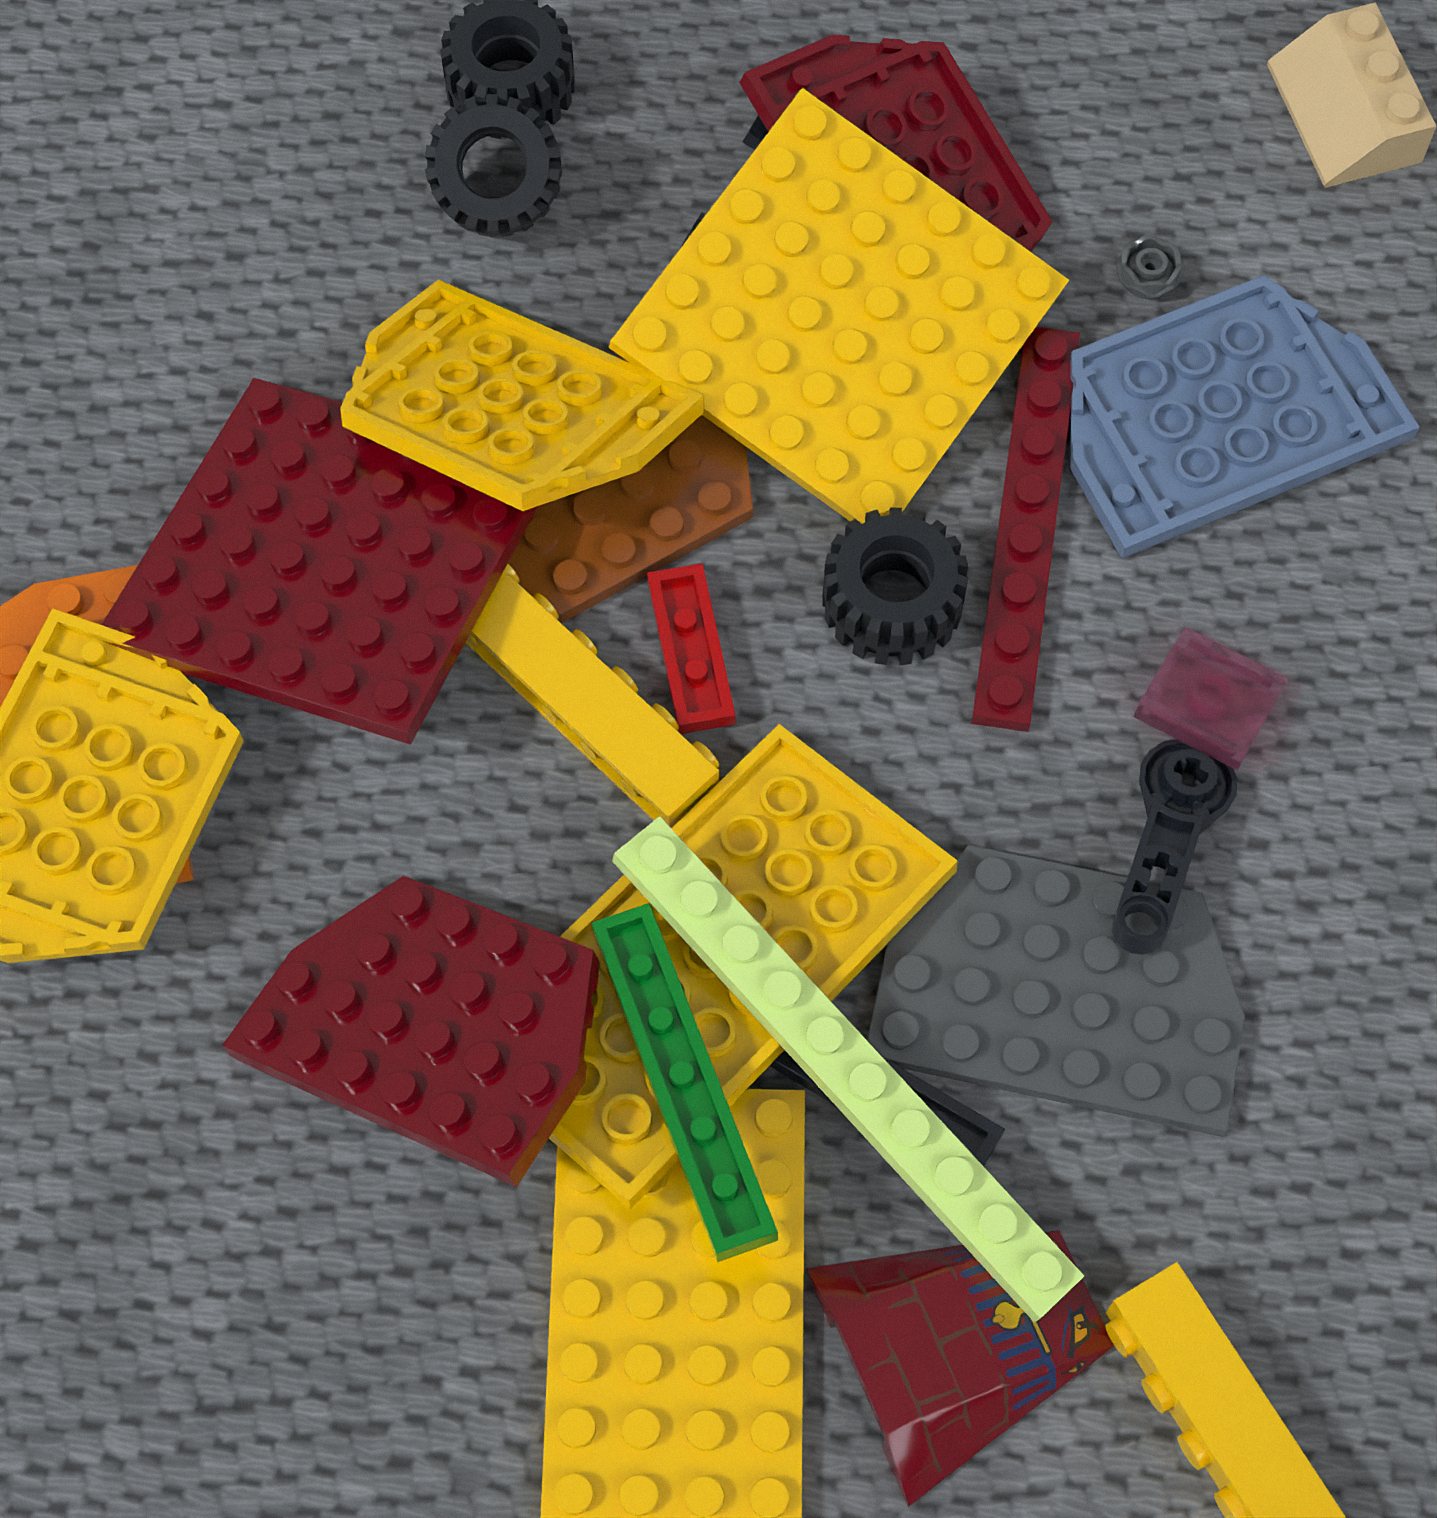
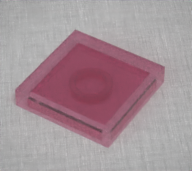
(1210, 698)

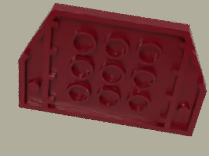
(918, 109)
(432, 1024)

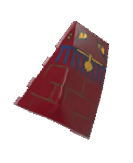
(951, 1353)

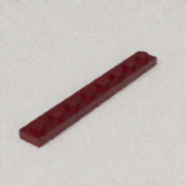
(1025, 532)

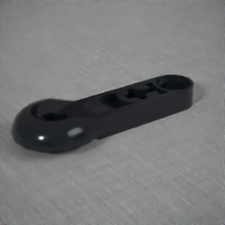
(1170, 834)

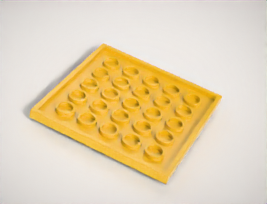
(840, 312)

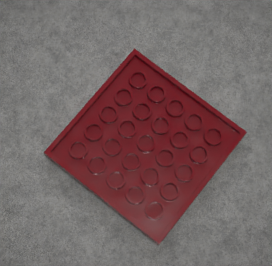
(318, 568)

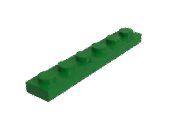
(684, 1084)

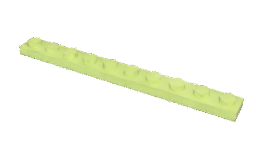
(848, 1070)

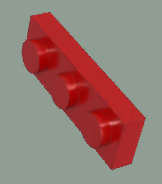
(691, 648)

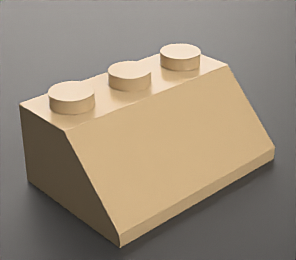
(1353, 97)

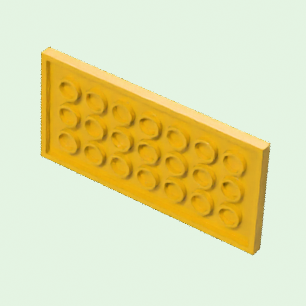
(820, 874)
(670, 1369)

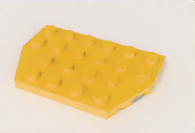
(508, 400)
(99, 791)

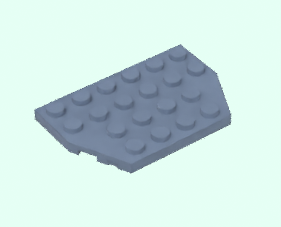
(1222, 411)

